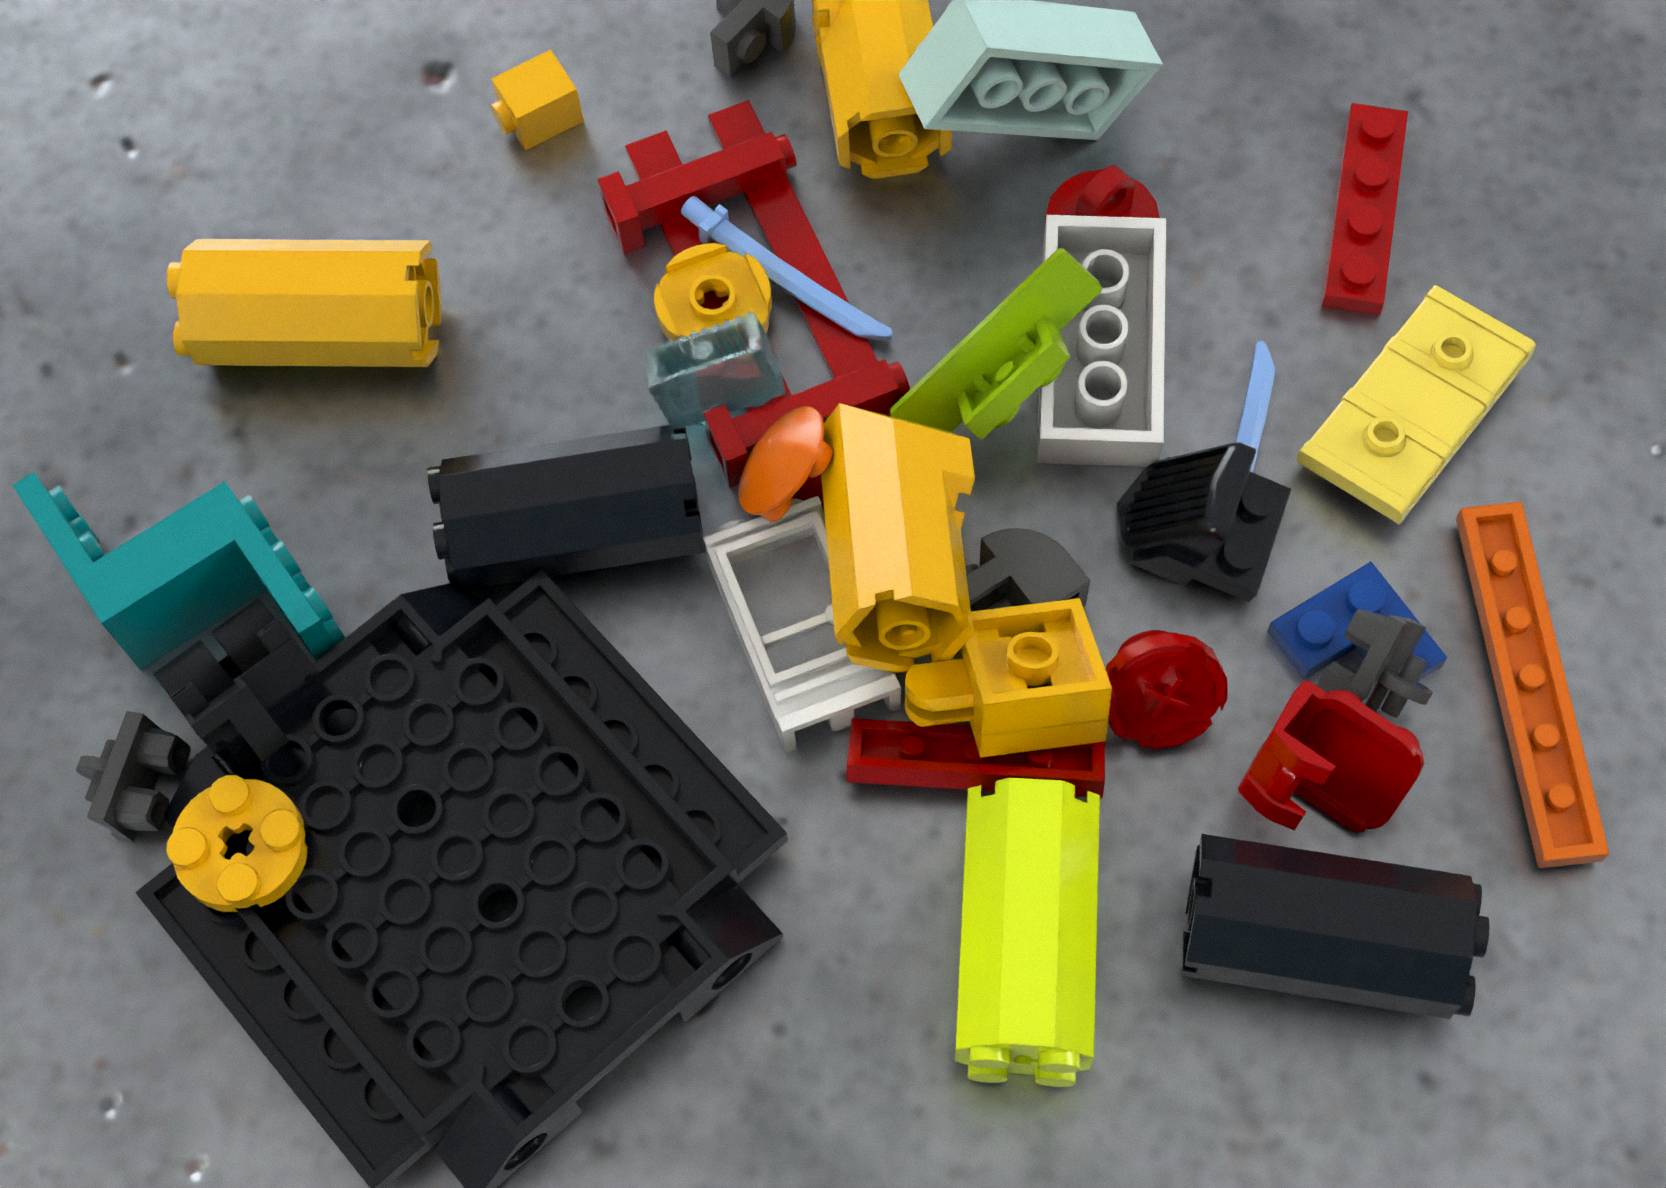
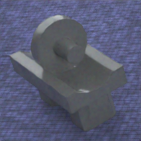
(1389, 669)
(126, 774)

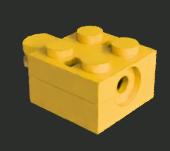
(1020, 680)

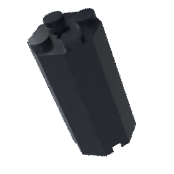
(566, 506)
(1333, 927)

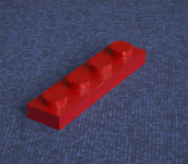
(1365, 209)
(949, 758)

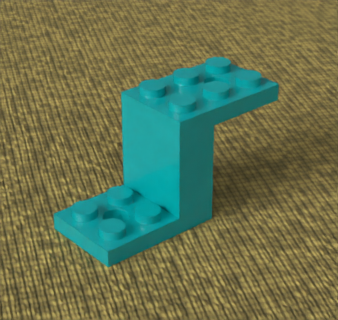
(180, 571)

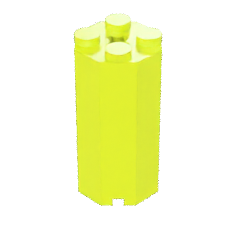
(1028, 932)

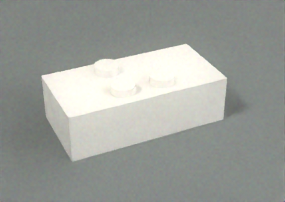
(1111, 390)

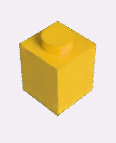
(536, 100)

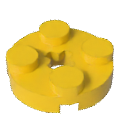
(704, 270)
(230, 808)

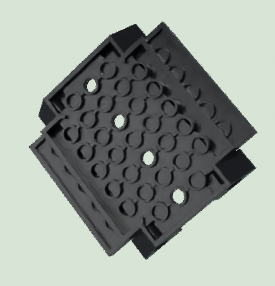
(548, 782)

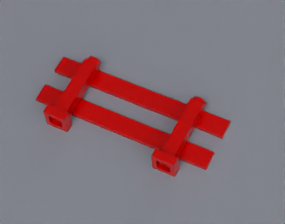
(757, 167)

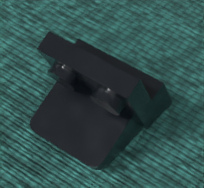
(1204, 519)

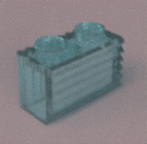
(714, 368)

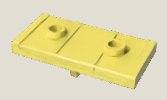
(1417, 404)

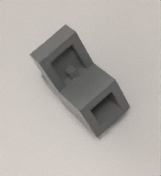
(747, 29)
(1024, 570)

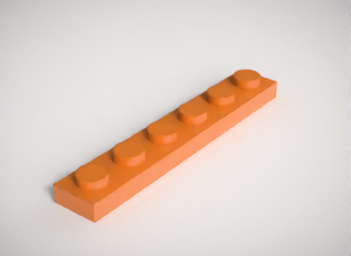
(1531, 686)

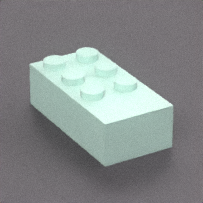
(1029, 68)

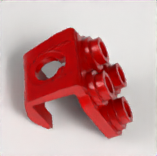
(1335, 758)

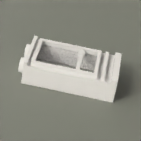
(782, 611)

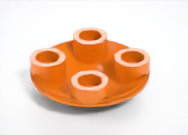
(783, 462)

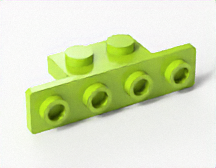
(1004, 354)

